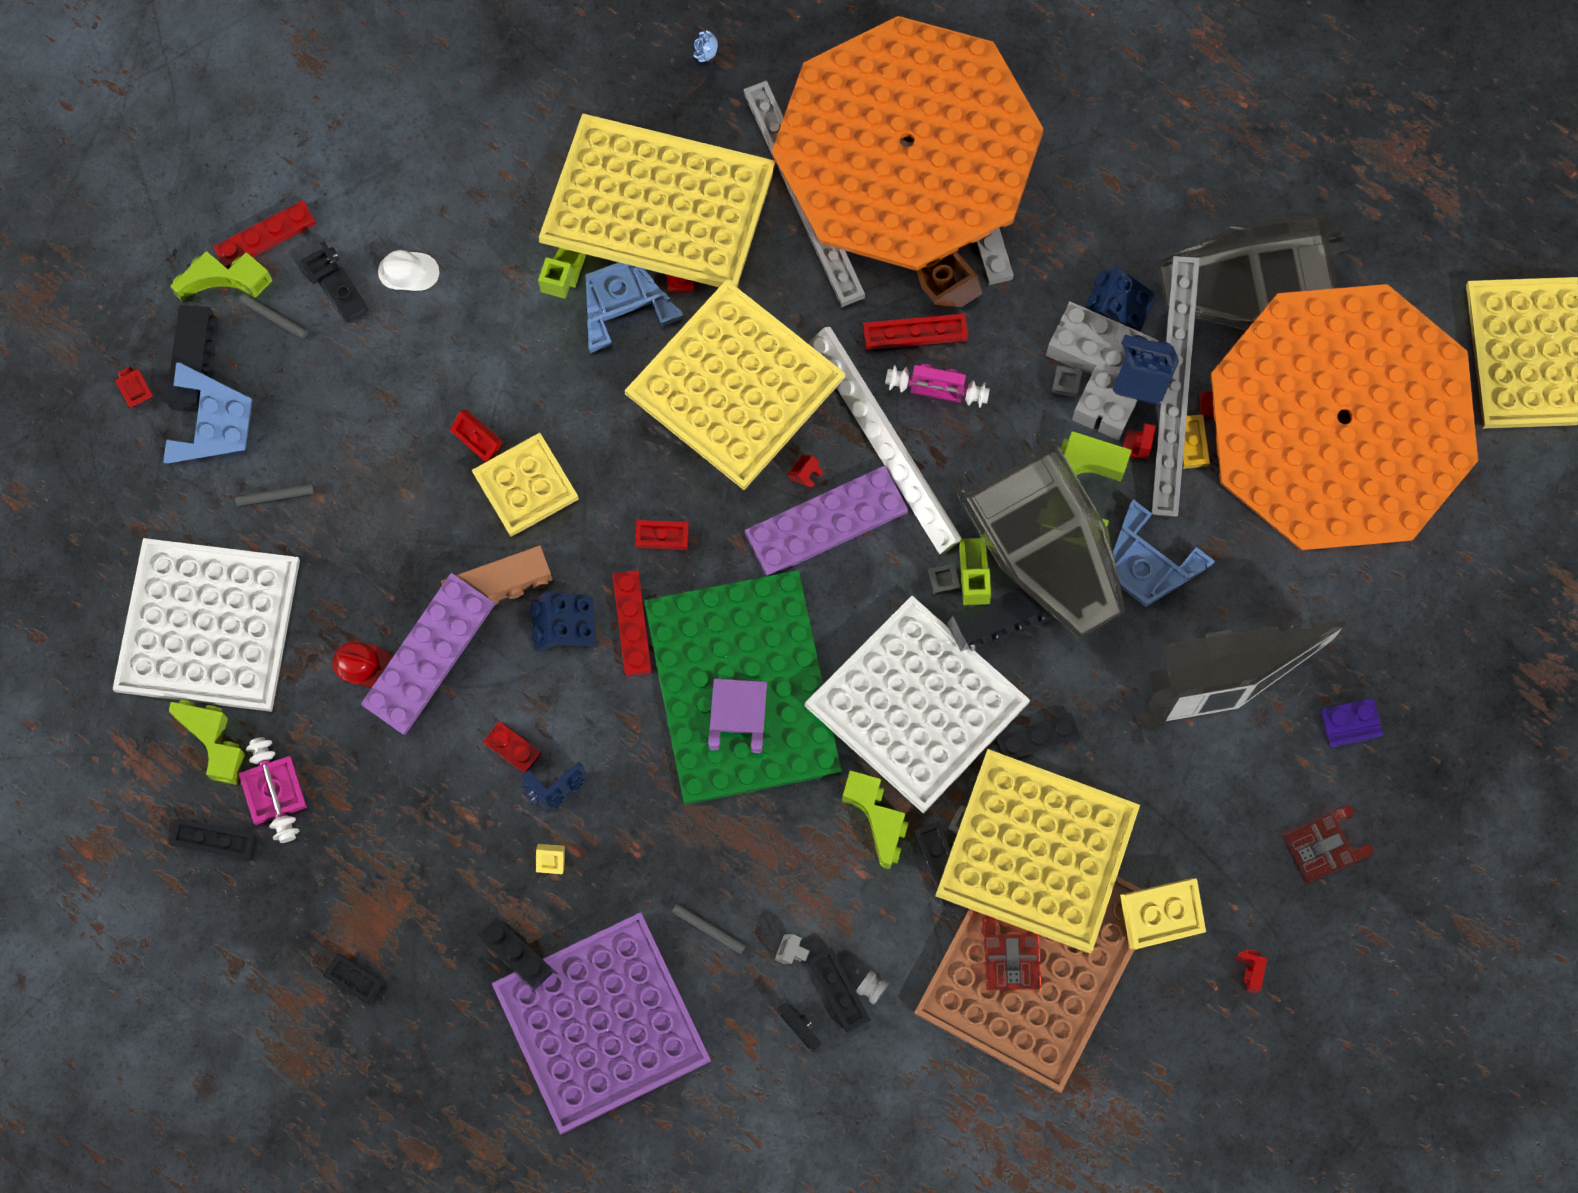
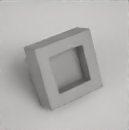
(790, 950)

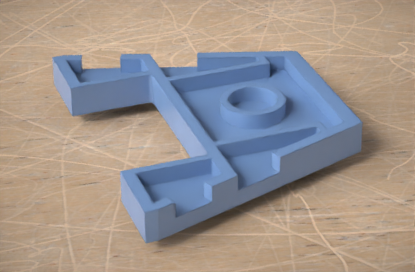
(619, 291)
(221, 418)
(1143, 569)

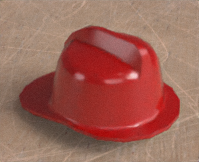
(360, 663)

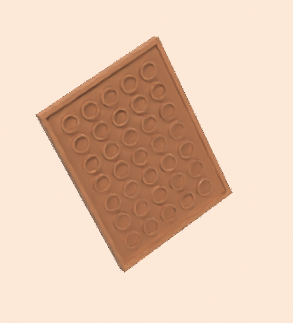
(1030, 1029)

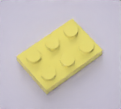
(1163, 913)

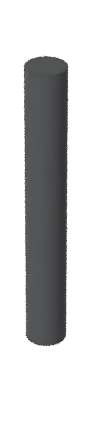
(273, 316)
(274, 494)
(709, 929)

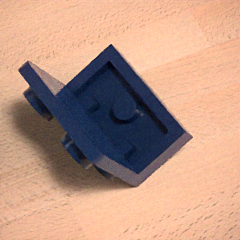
(1120, 298)
(1146, 369)
(562, 620)
(554, 795)

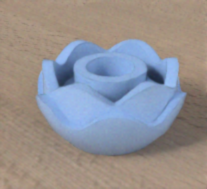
(705, 46)

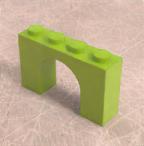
(1095, 456)

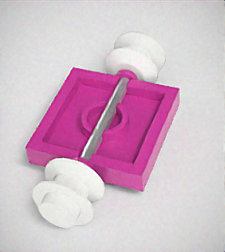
(937, 384)
(272, 790)

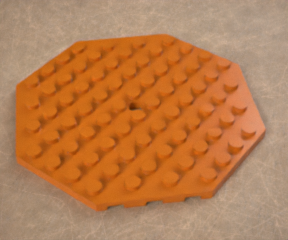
(920, 200)
(1406, 406)

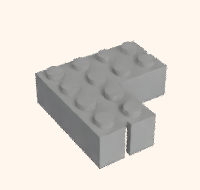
(1095, 347)

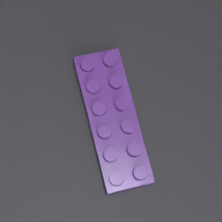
(826, 521)
(428, 654)

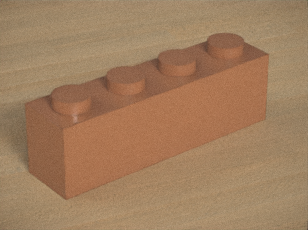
(510, 575)

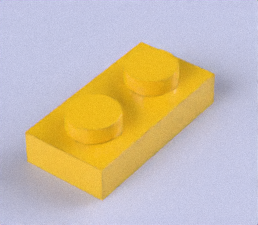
(1195, 443)

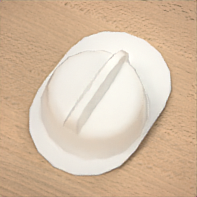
(408, 271)

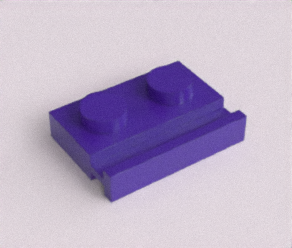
(1352, 722)

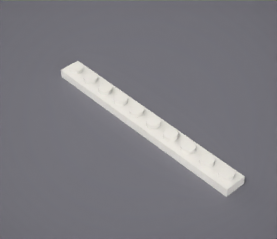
(888, 445)

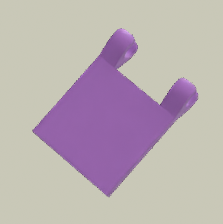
(738, 709)

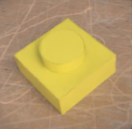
(550, 858)

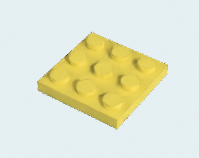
(525, 484)

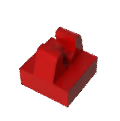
(803, 468)

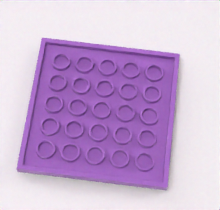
(602, 1024)

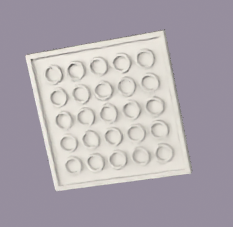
(206, 625)
(917, 704)

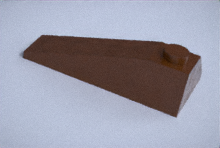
(949, 281)

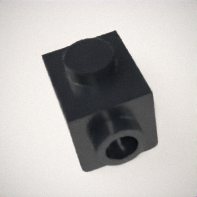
(320, 263)

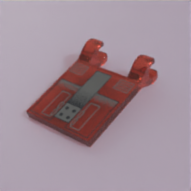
(1322, 847)
(1011, 959)

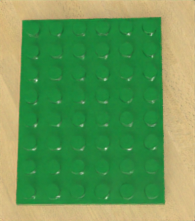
(744, 634)

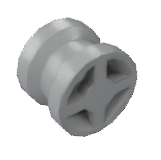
(872, 987)

